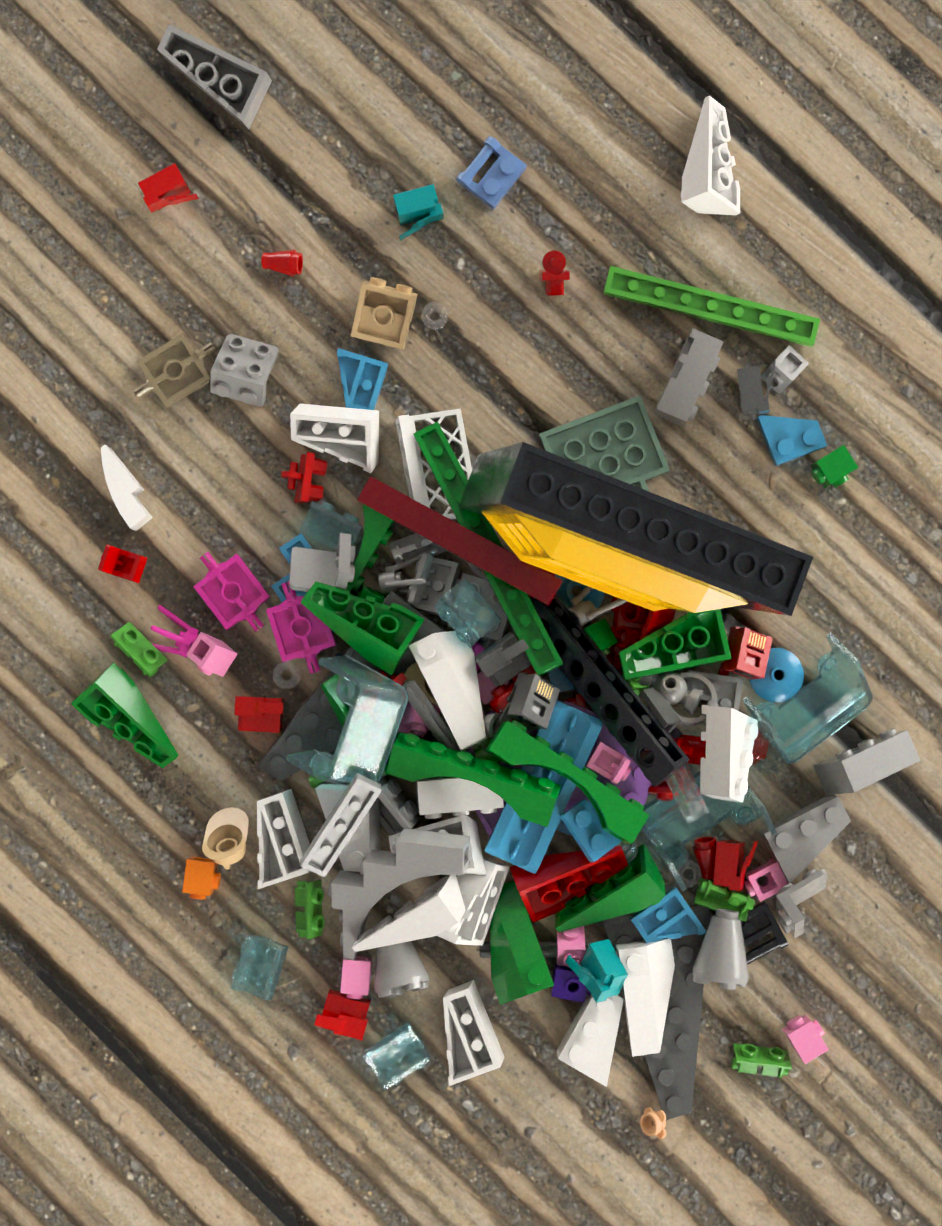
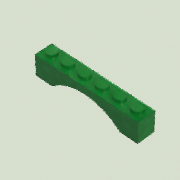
(376, 532)
(528, 795)
(616, 814)

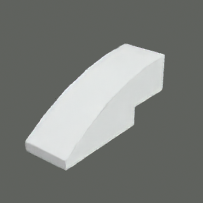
(124, 490)

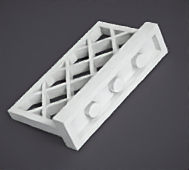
(412, 459)

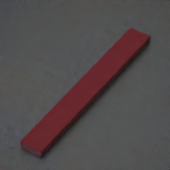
(459, 540)

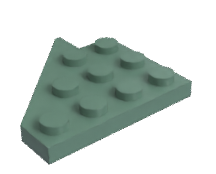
(613, 442)

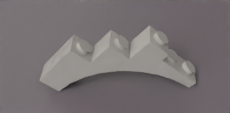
(412, 856)

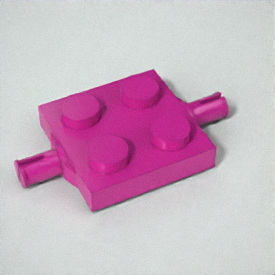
(232, 591)
(298, 630)

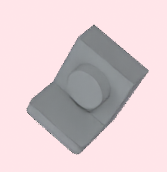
(787, 368)

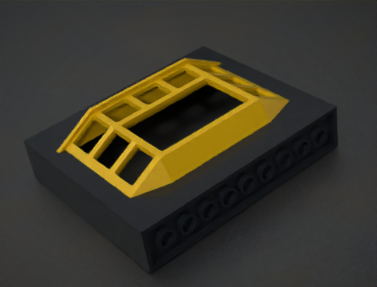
(628, 537)

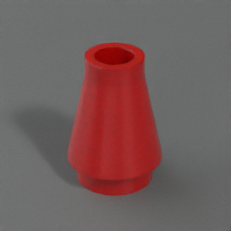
(284, 262)
(705, 855)

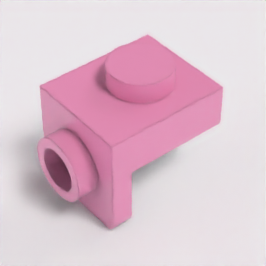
(609, 763)
(570, 943)

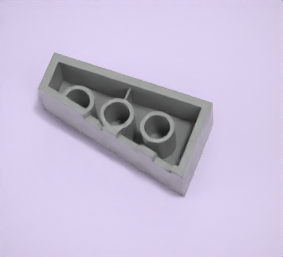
(220, 75)

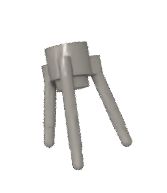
(394, 581)
(585, 610)

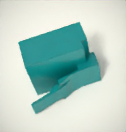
(418, 206)
(600, 970)

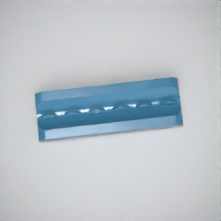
(527, 842)

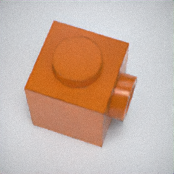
(200, 877)

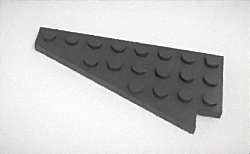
(316, 722)
(676, 1063)

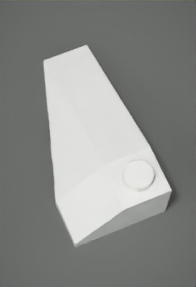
(708, 173)
(453, 680)
(431, 914)
(646, 992)

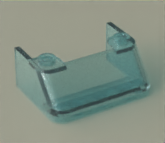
(818, 707)
(369, 727)
(670, 832)

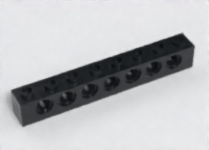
(610, 695)

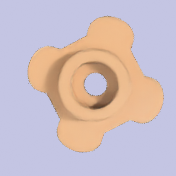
(653, 1123)

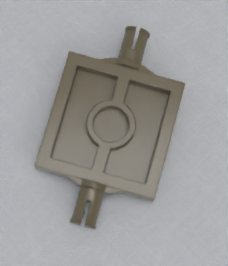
(174, 370)

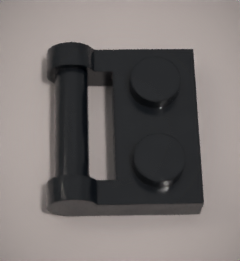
(759, 923)

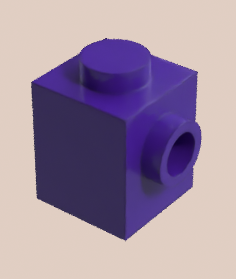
(567, 985)

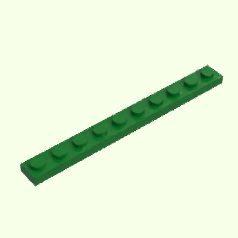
(513, 601)

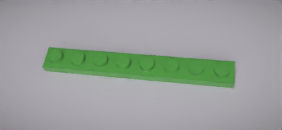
(711, 306)

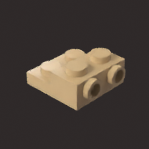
(384, 313)

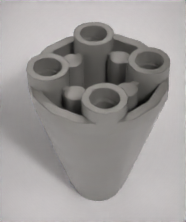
(722, 953)
(398, 969)

